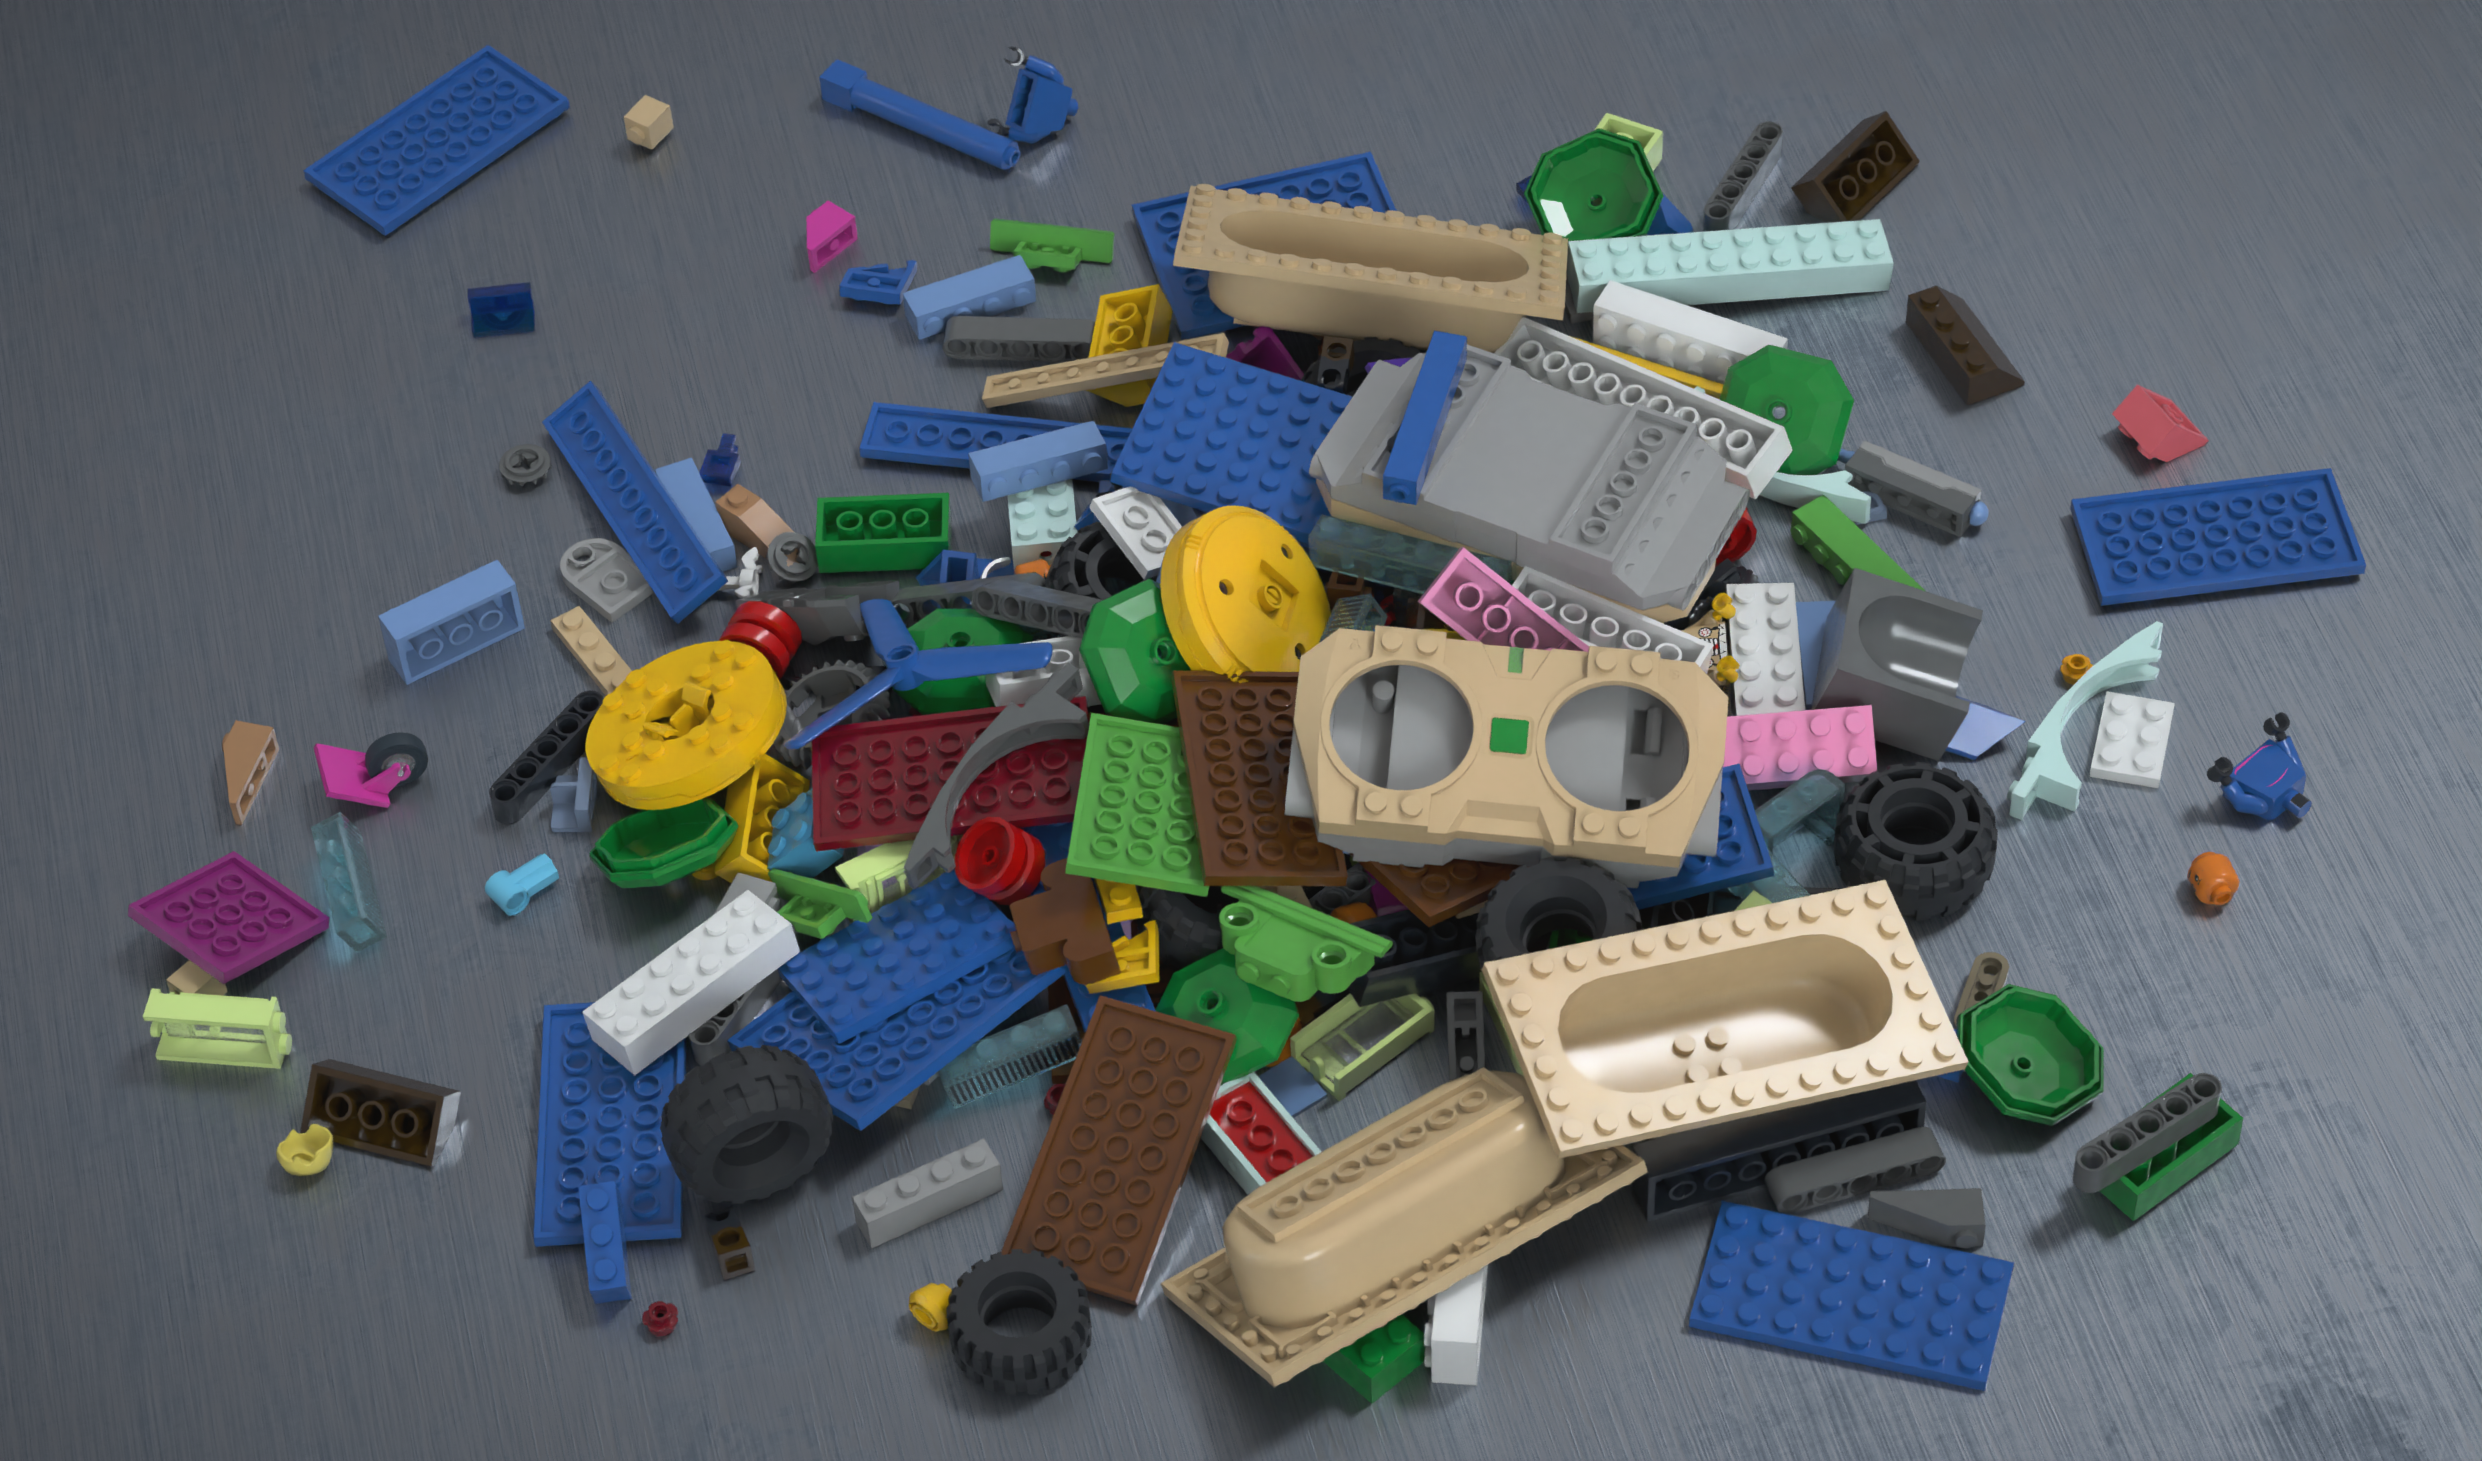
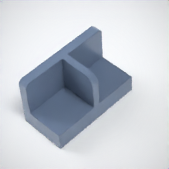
(574, 800)

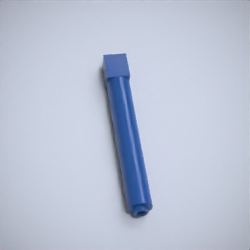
(850, 88)

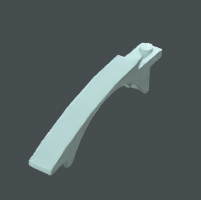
(1802, 489)
(2046, 768)

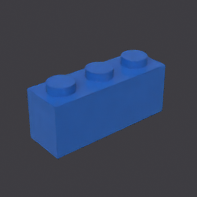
(605, 1242)

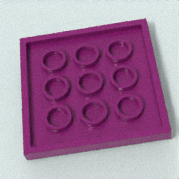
(228, 917)

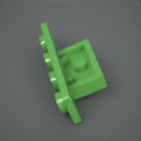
(1051, 244)
(817, 906)

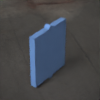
(1293, 1086)

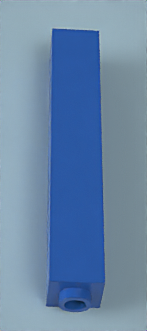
(1424, 418)

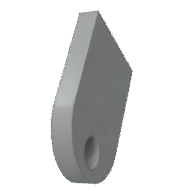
(606, 580)

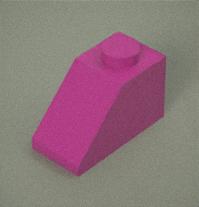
(828, 234)

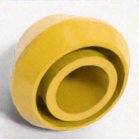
(930, 1306)

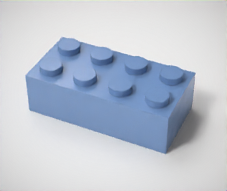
(451, 622)

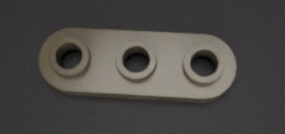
(1980, 982)

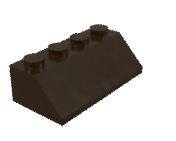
(1856, 171)
(1960, 345)
(380, 1111)

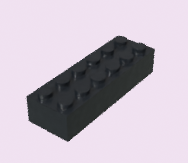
(1421, 956)

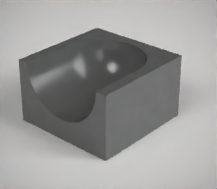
(1901, 656)

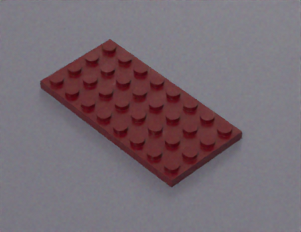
(883, 776)

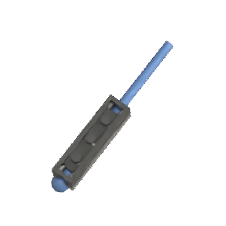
(1915, 488)

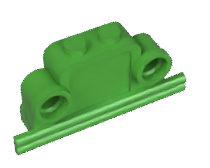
(1293, 945)

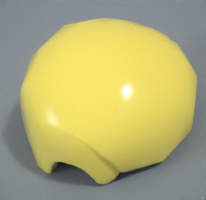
(306, 1152)

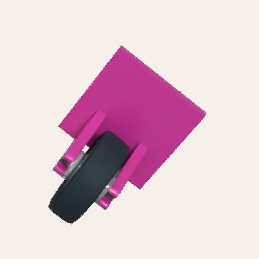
(371, 775)

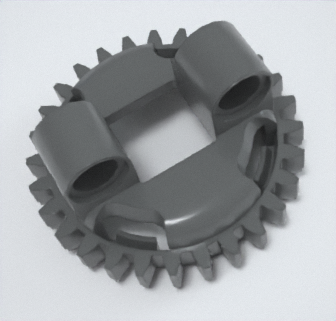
(830, 687)

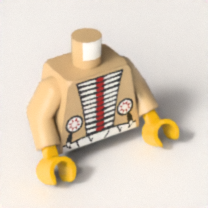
(1713, 630)

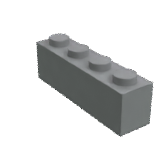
(927, 1193)

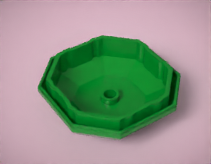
(1592, 169)
(1813, 401)
(958, 629)
(1124, 658)
(663, 844)
(1250, 1012)
(2030, 1054)

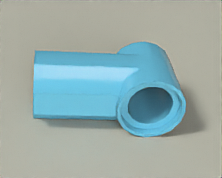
(514, 889)

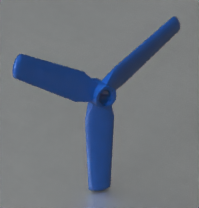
(910, 667)

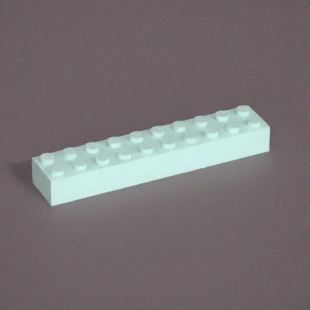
(1735, 263)

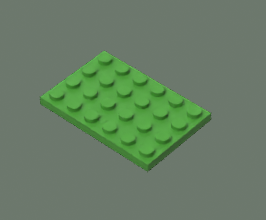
(1135, 809)

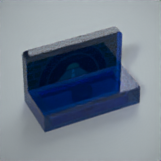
(502, 309)

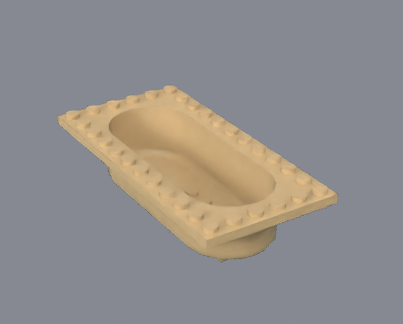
(1368, 270)
(1722, 1018)
(1389, 1222)

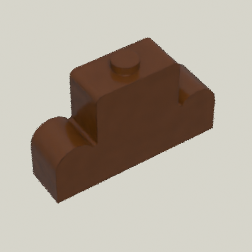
(1064, 928)

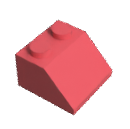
(2157, 425)

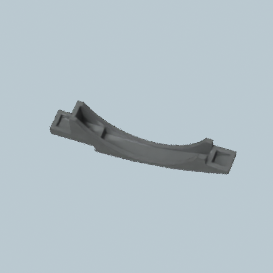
(1042, 718)

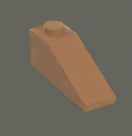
(751, 520)
(248, 757)

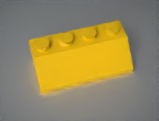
(1126, 323)
(752, 804)

